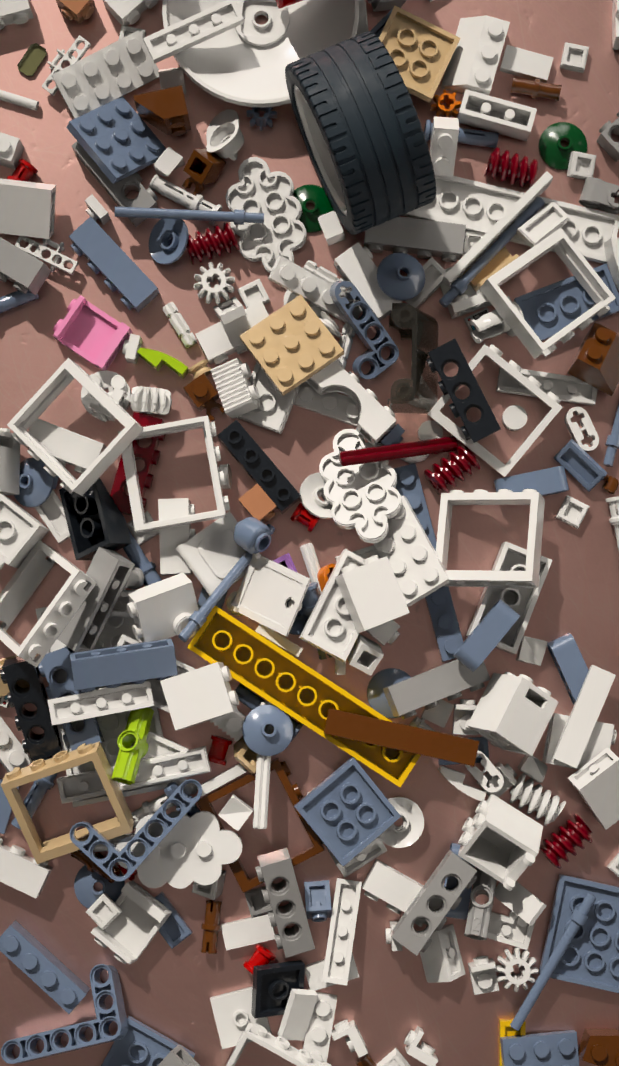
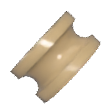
(200, 368)

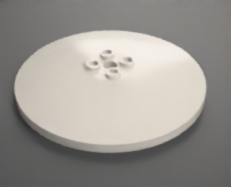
(251, 59)

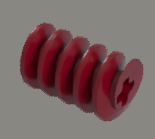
(512, 168)
(211, 242)
(451, 469)
(566, 841)

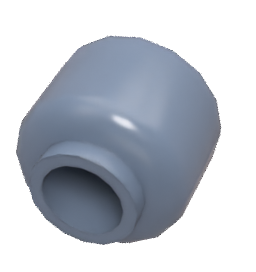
(252, 535)

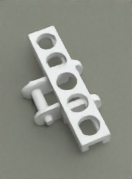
(66, 57)
(42, 247)

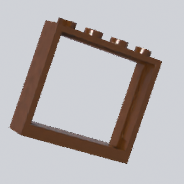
(294, 794)

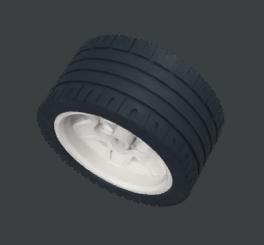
(361, 132)

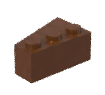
(600, 1047)

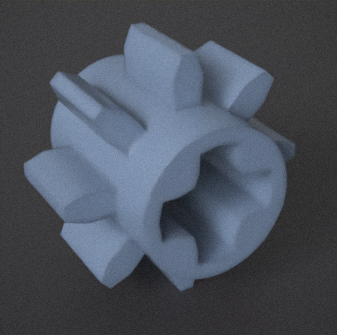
(261, 121)

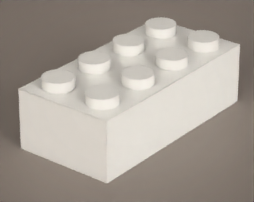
(518, 598)

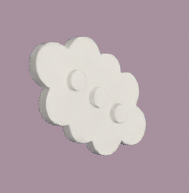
(272, 195)
(360, 493)
(187, 853)

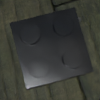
(273, 987)

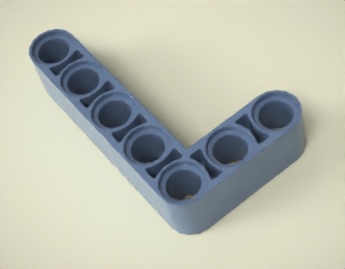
(142, 835)
(76, 1032)

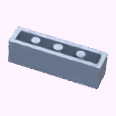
(113, 264)
(123, 664)
(42, 967)

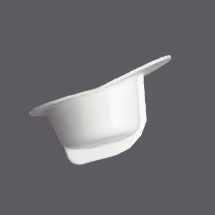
(224, 135)

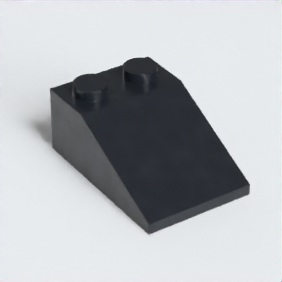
(94, 521)

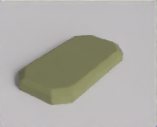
(32, 59)

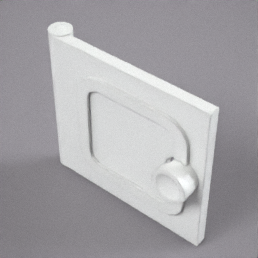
(213, 552)
(266, 593)

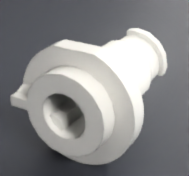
(491, 325)

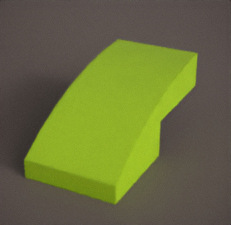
(158, 359)

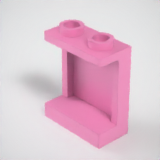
(91, 333)

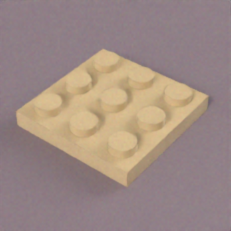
(418, 51)
(292, 345)

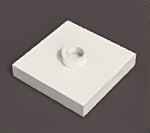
(233, 1014)

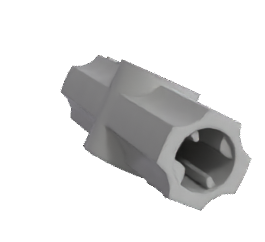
(479, 915)

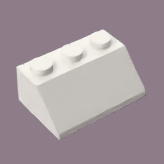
(476, 55)

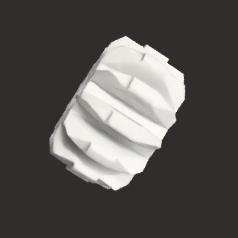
(210, 276)
(150, 400)
(525, 970)

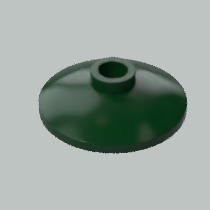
(553, 152)
(317, 196)

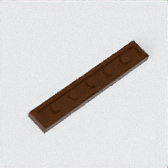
(401, 737)

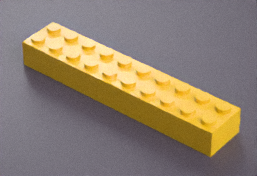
(293, 688)

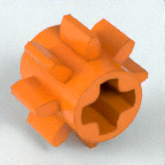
(450, 101)

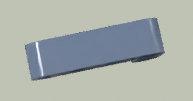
(360, 326)

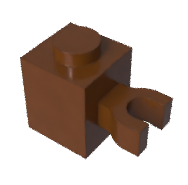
(203, 169)
(203, 395)

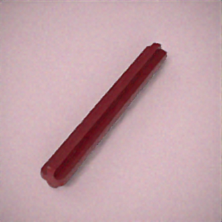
(398, 451)

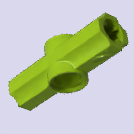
(129, 758)

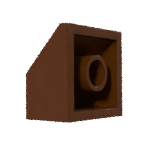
(164, 110)
(598, 359)

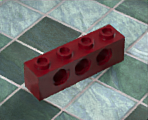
(149, 455)

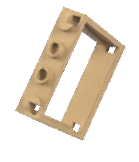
(62, 761)

